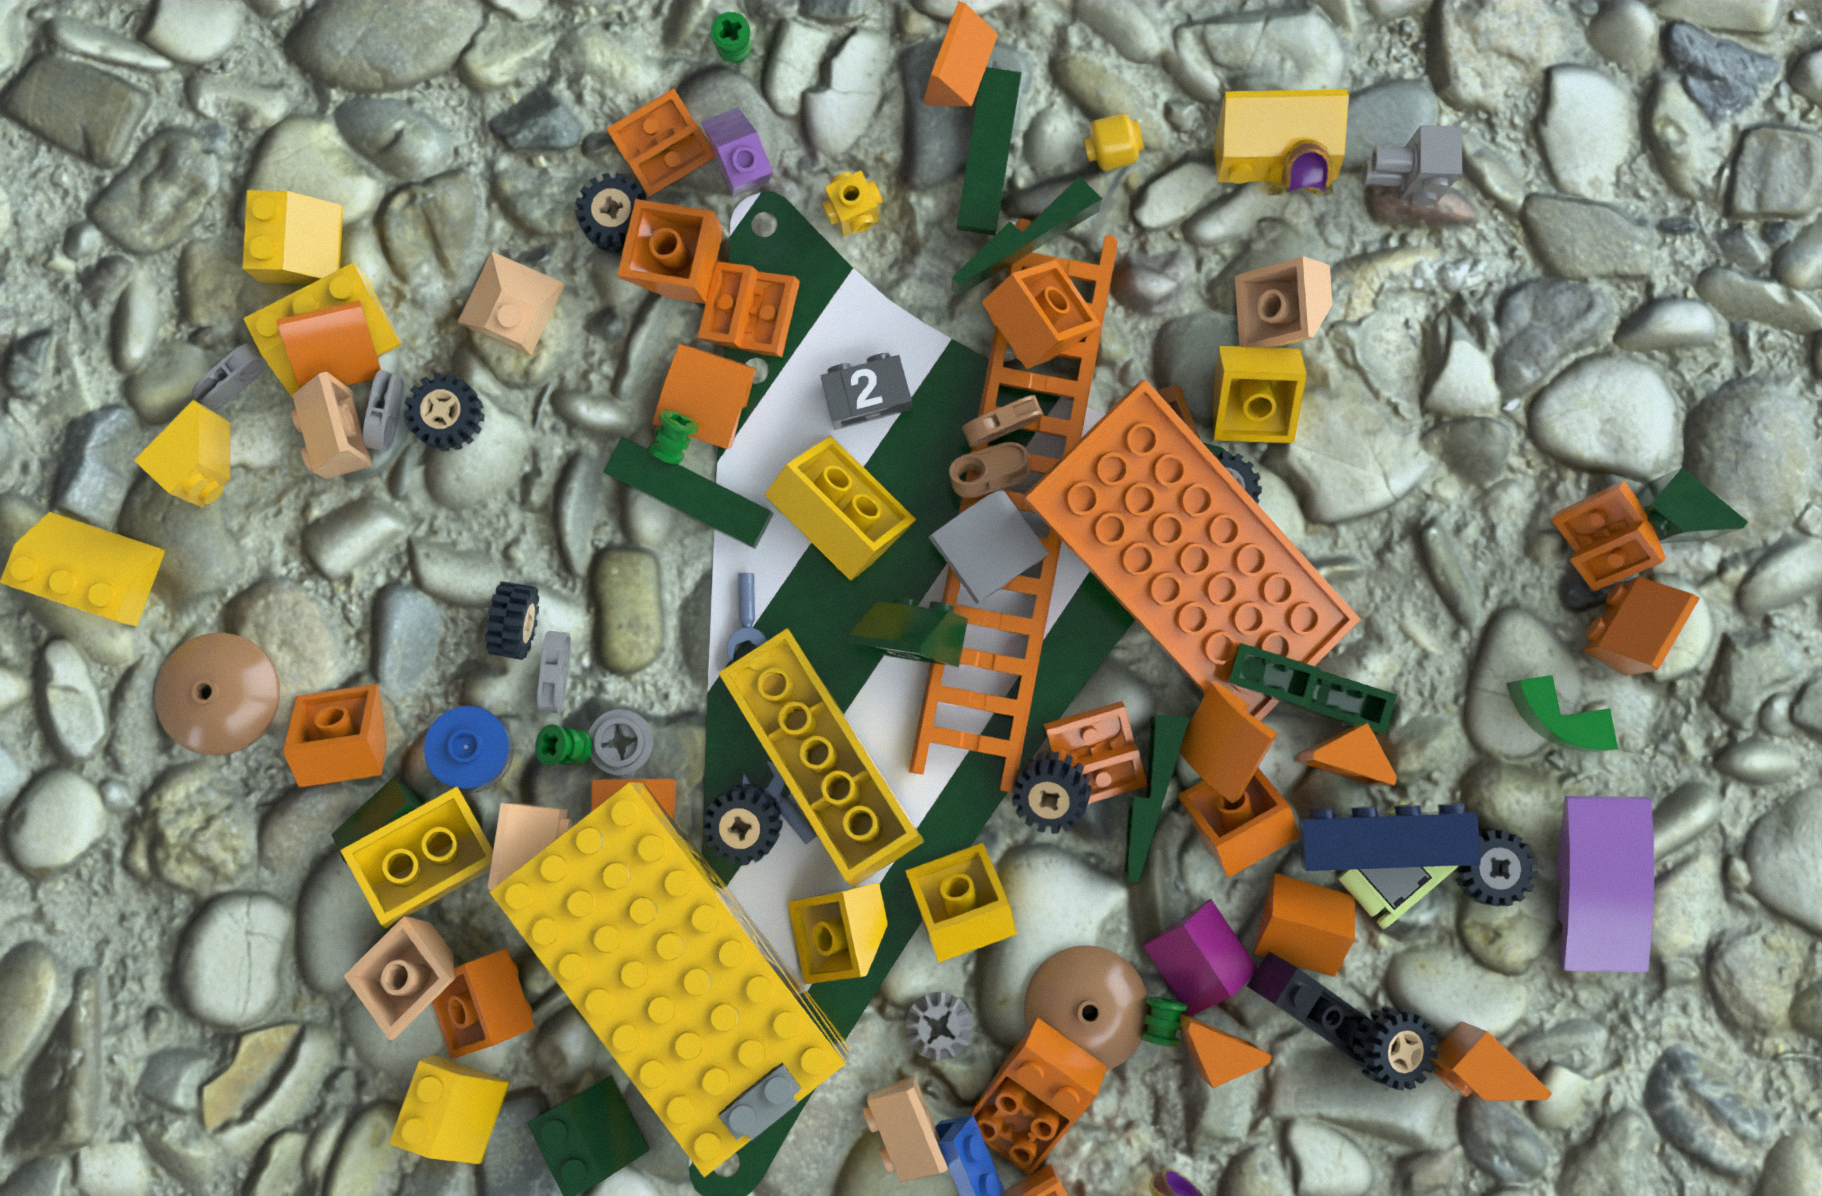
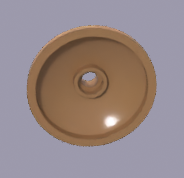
(241, 699)
(1096, 978)

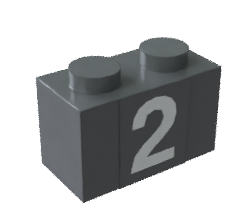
(866, 390)

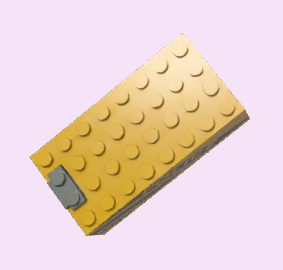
(672, 975)

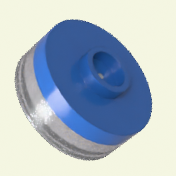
(469, 749)

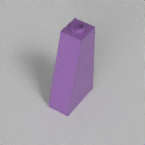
(738, 151)

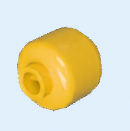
(1114, 142)

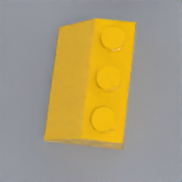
(1262, 126)
(337, 288)
(839, 506)
(84, 568)
(419, 857)

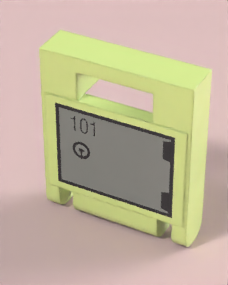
(1391, 887)

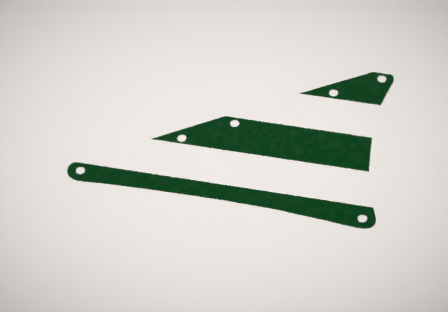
(798, 588)

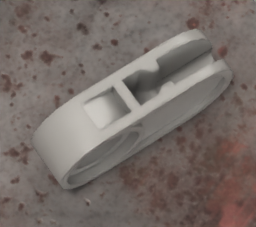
(229, 376)
(383, 410)
(553, 672)

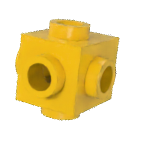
(852, 215)

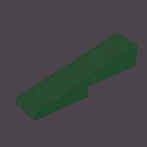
(988, 151)
(1011, 244)
(688, 493)
(1311, 688)
(1143, 813)

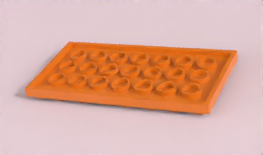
(1186, 546)

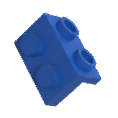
(968, 1157)

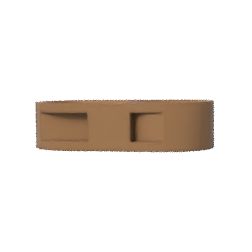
(1002, 421)
(998, 469)

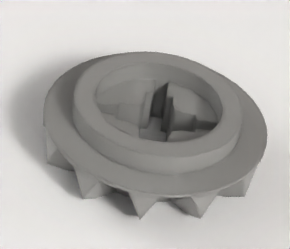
(606, 730)
(934, 1006)

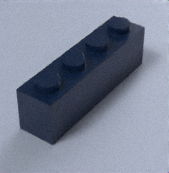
(1389, 839)

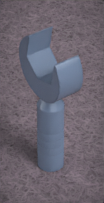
(746, 616)
(788, 809)

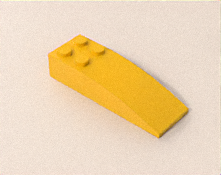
(821, 758)

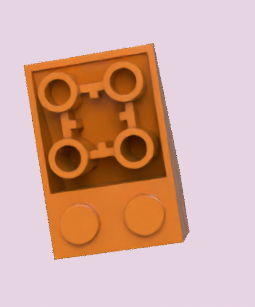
(1037, 1096)

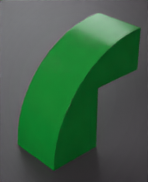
(1539, 708)

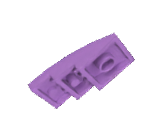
(1606, 883)

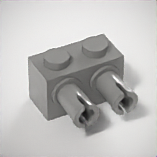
(1421, 168)

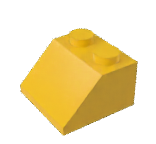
(291, 237)
(1257, 394)
(191, 455)
(961, 902)
(449, 1111)

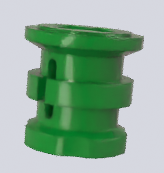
(732, 25)
(672, 436)
(562, 746)
(1163, 1021)

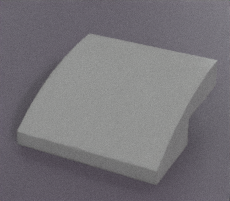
(988, 545)

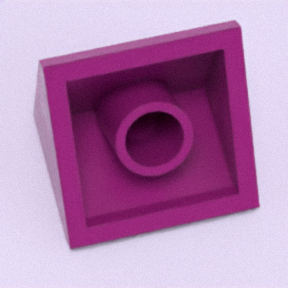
(1201, 958)

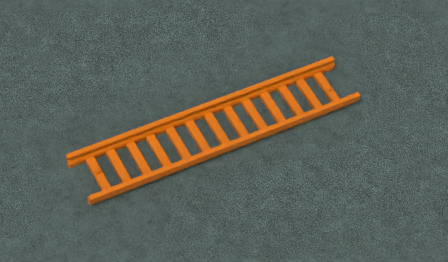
(1042, 587)

